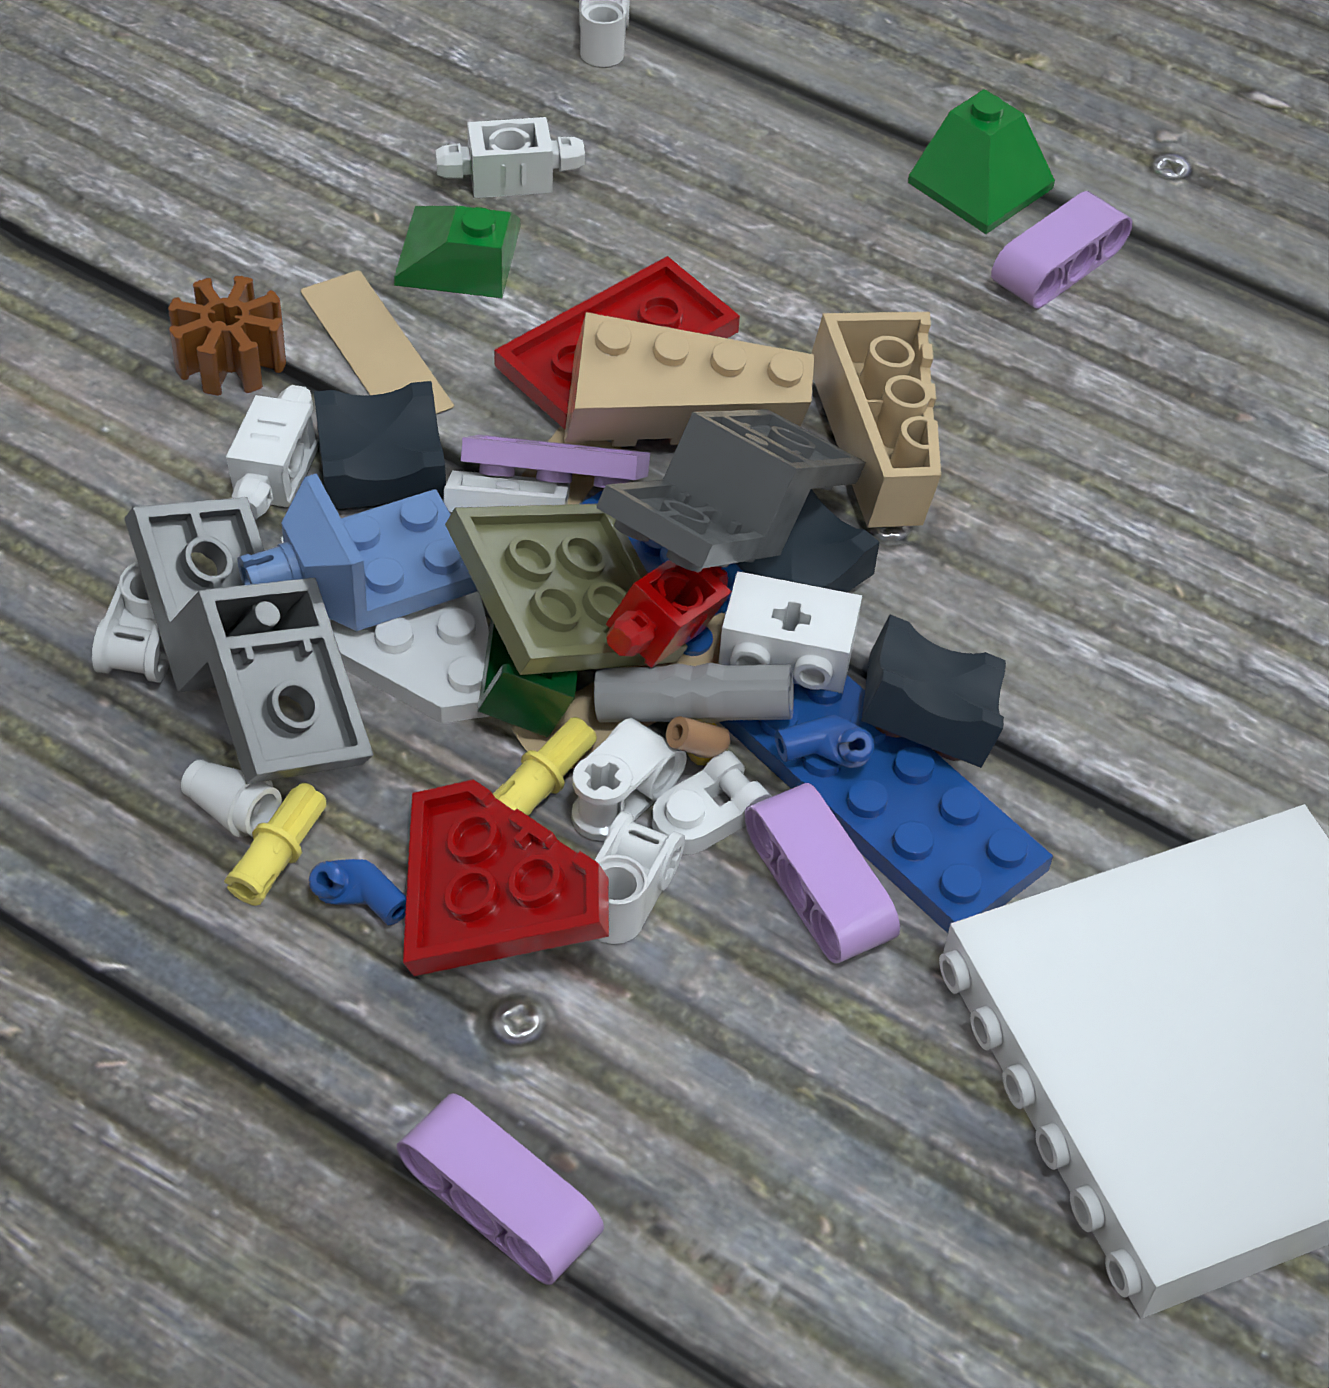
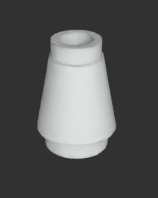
(228, 797)

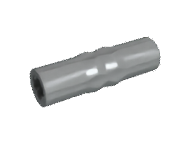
(696, 692)

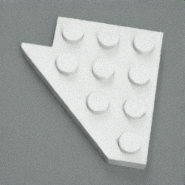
(424, 657)

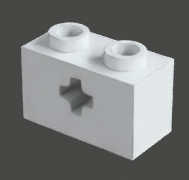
(791, 624)

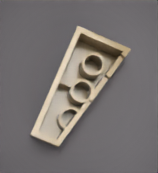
(650, 378)
(880, 409)

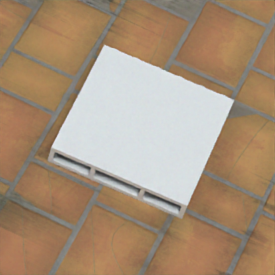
(1172, 1050)

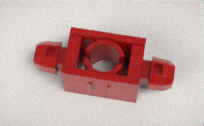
(666, 611)

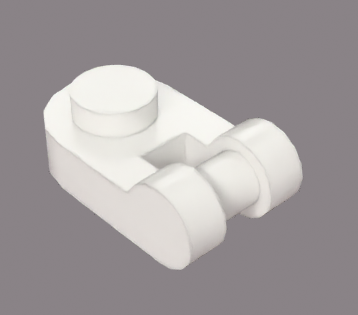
(694, 813)

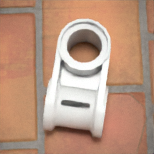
(603, 31)
(129, 632)
(623, 776)
(638, 869)

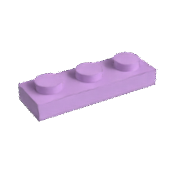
(554, 460)

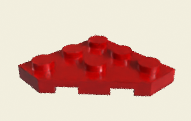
(492, 883)

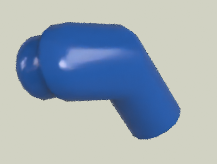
(828, 737)

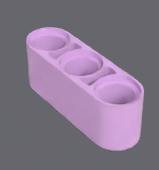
(1061, 249)
(822, 873)
(500, 1188)

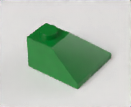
(983, 163)
(458, 250)

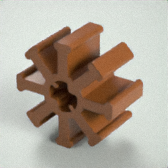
(227, 335)

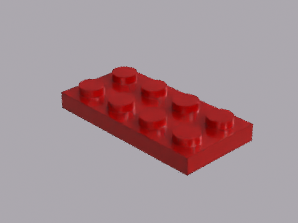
(657, 295)

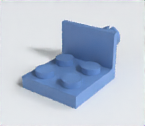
(365, 563)

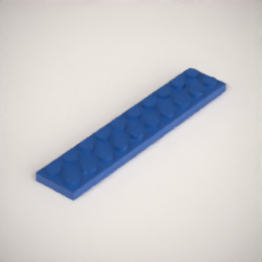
(901, 807)

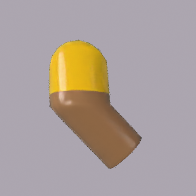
(697, 738)

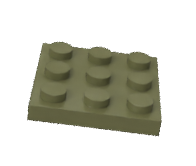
(550, 581)

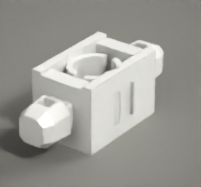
(510, 157)
(273, 449)

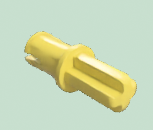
(544, 770)
(275, 844)

